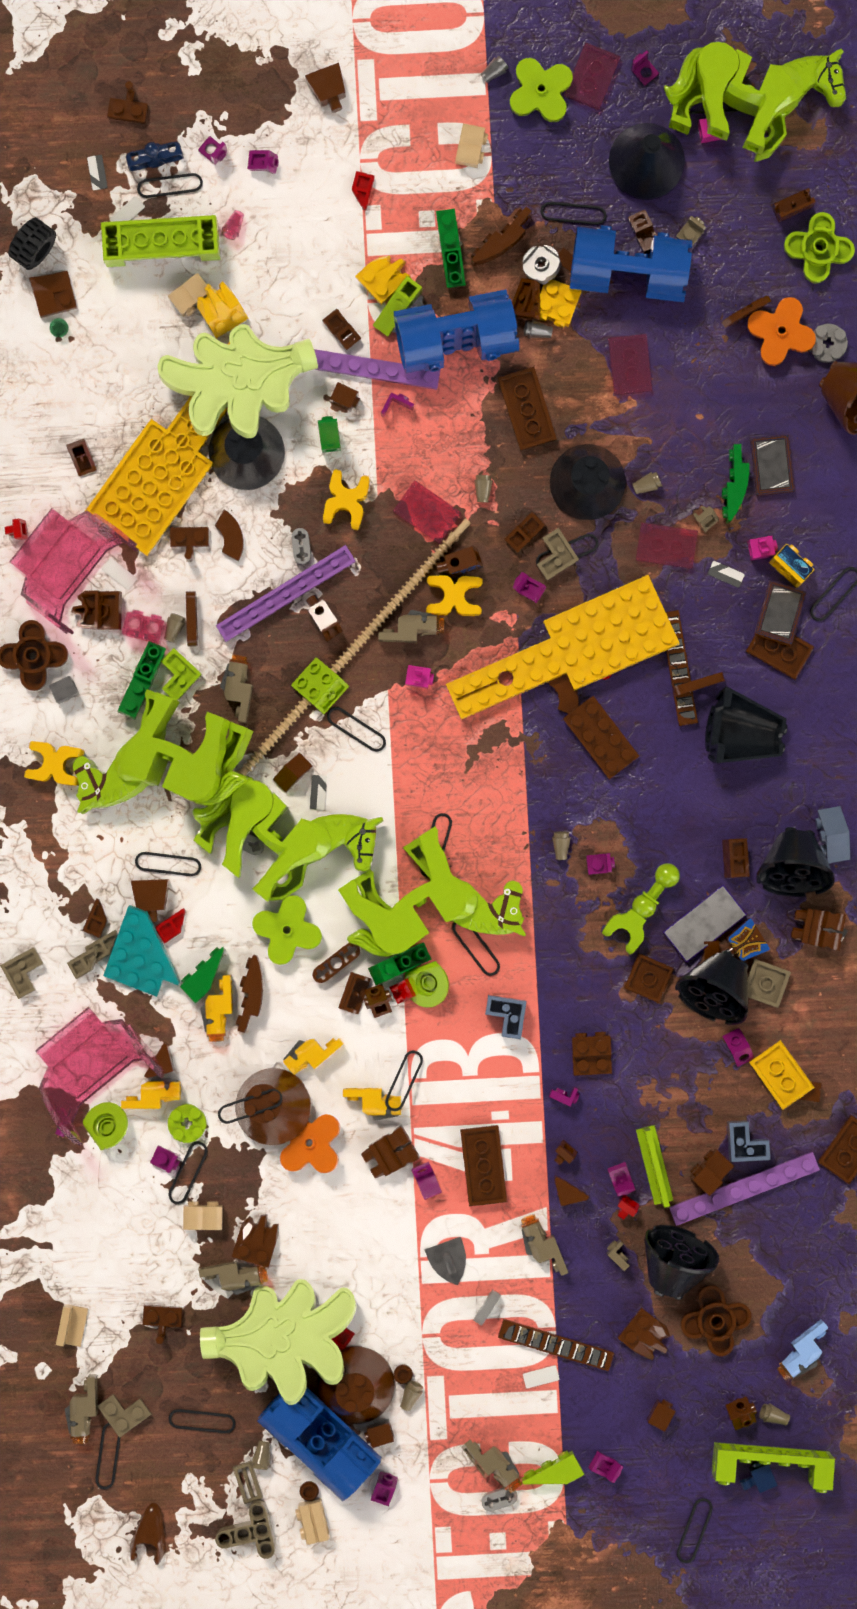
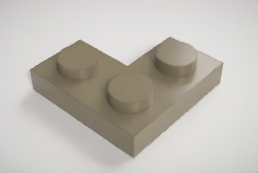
(561, 557)
(17, 970)
(123, 1419)

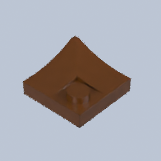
(53, 293)

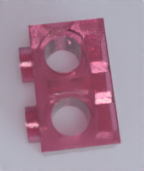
(142, 631)

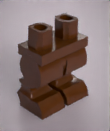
(813, 928)
(386, 1157)

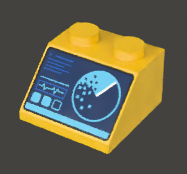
(792, 565)

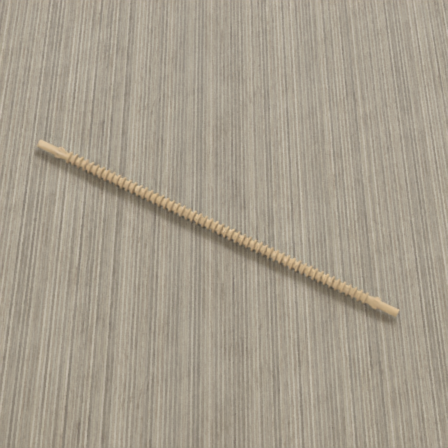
(453, 537)

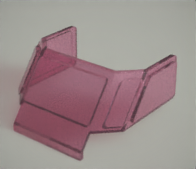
(61, 557)
(84, 1060)

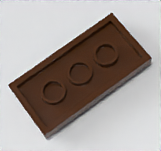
(527, 408)
(600, 737)
(483, 1165)

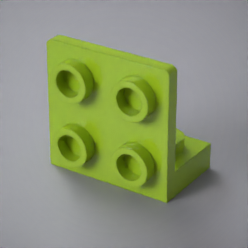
(320, 685)

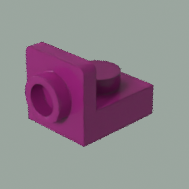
(263, 161)
(600, 863)
(560, 1095)
(165, 1159)
(384, 1488)

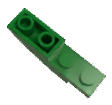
(450, 248)
(735, 490)
(142, 680)

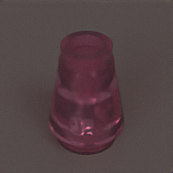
(232, 227)

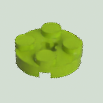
(193, 1114)

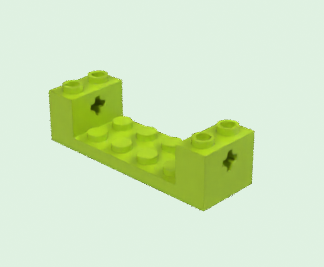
(160, 239)
(820, 1463)

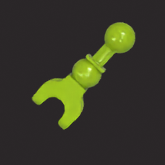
(643, 907)

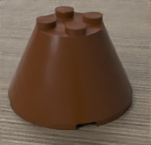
(840, 392)
(282, 1122)
(364, 1388)

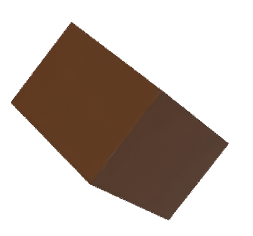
(81, 457)
(292, 772)
(165, 1059)
(568, 1193)

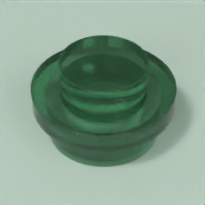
(59, 327)

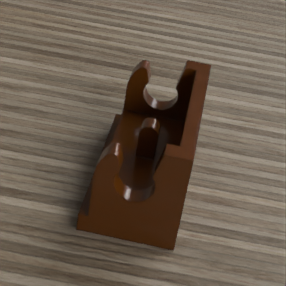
(793, 205)
(735, 858)
(354, 993)

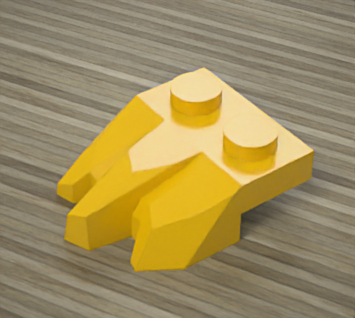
(382, 277)
(221, 309)

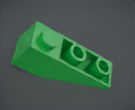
(329, 434)
(399, 963)
(201, 982)

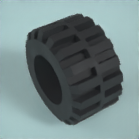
(32, 243)

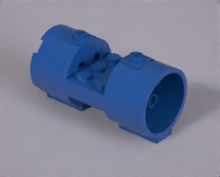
(665, 268)
(487, 326)
(321, 1442)

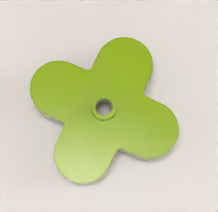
(547, 102)
(820, 233)
(301, 935)

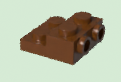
(591, 1054)

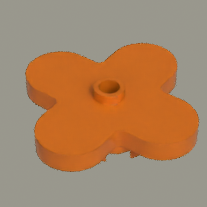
(776, 345)
(320, 1153)

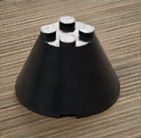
(246, 461)
(587, 482)
(795, 865)
(717, 989)
(677, 1260)

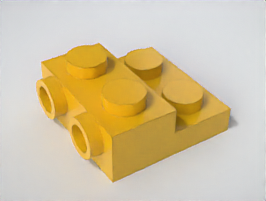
(558, 303)

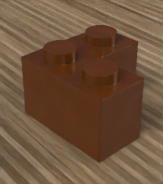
(711, 1171)

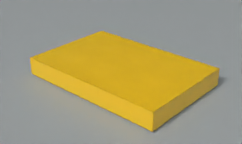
(782, 1074)

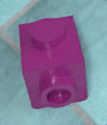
(528, 587)
(621, 1179)
(606, 1466)

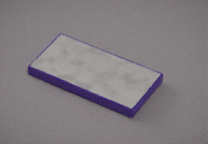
(704, 923)

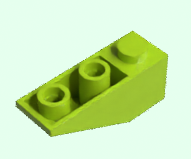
(402, 299)
(559, 1471)

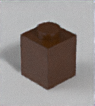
(345, 397)
(661, 1414)
(379, 1434)

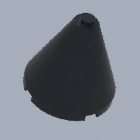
(646, 161)

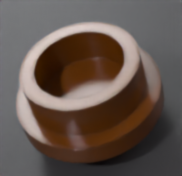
(403, 1374)
(309, 1490)

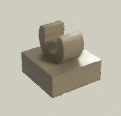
(706, 518)

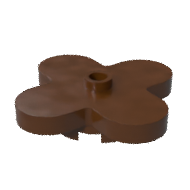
(17, 655)
(718, 1335)

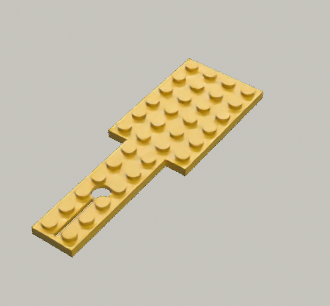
(154, 480)
(582, 643)

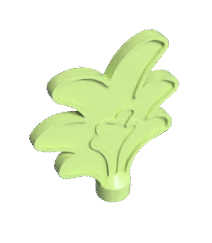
(237, 378)
(281, 1336)

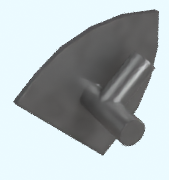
(448, 1259)

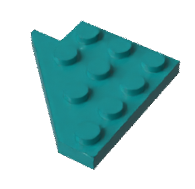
(140, 955)

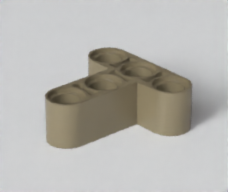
(254, 1535)

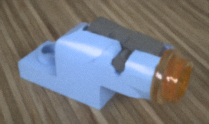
(807, 1352)

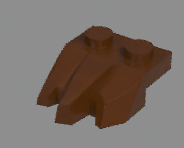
(99, 610)
(256, 1241)
(644, 1334)

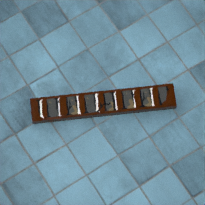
(680, 674)
(556, 1344)

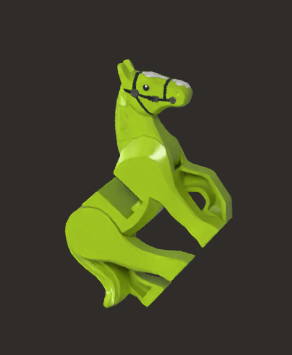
(716, 76)
(257, 810)

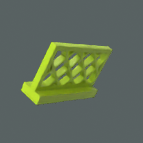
(654, 1165)

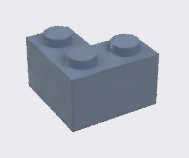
(833, 834)
(512, 1011)
(742, 1147)

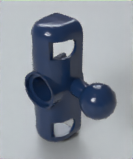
(154, 155)

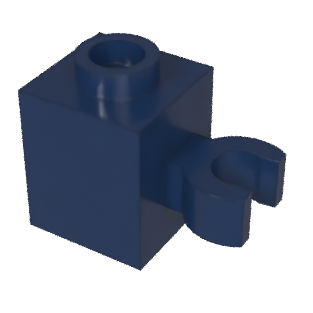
(761, 1477)

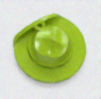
(429, 984)
(106, 1124)

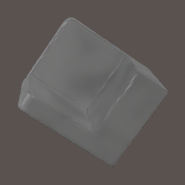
(64, 689)

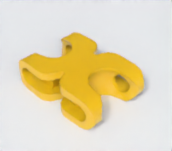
(346, 499)
(454, 595)
(54, 763)

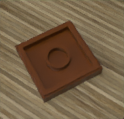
(648, 978)

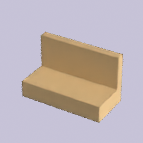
(72, 1325)

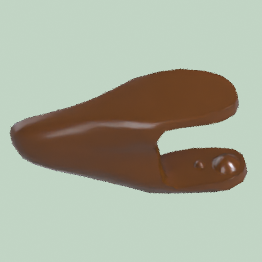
(151, 1532)

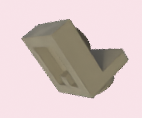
(692, 230)
(619, 1258)

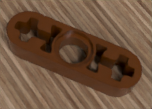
(191, 618)
(699, 683)
(351, 958)

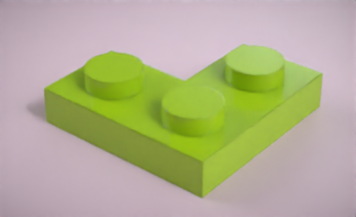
(184, 674)

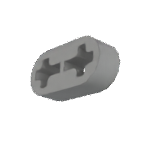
(296, 547)
(250, 838)
(487, 1307)
(500, 1503)

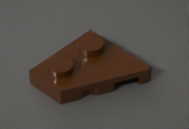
(527, 299)

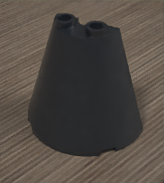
(742, 729)

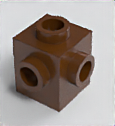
(378, 1000)
(741, 1413)

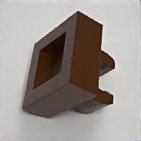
(565, 1152)

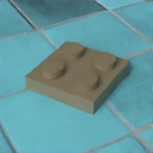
(767, 983)

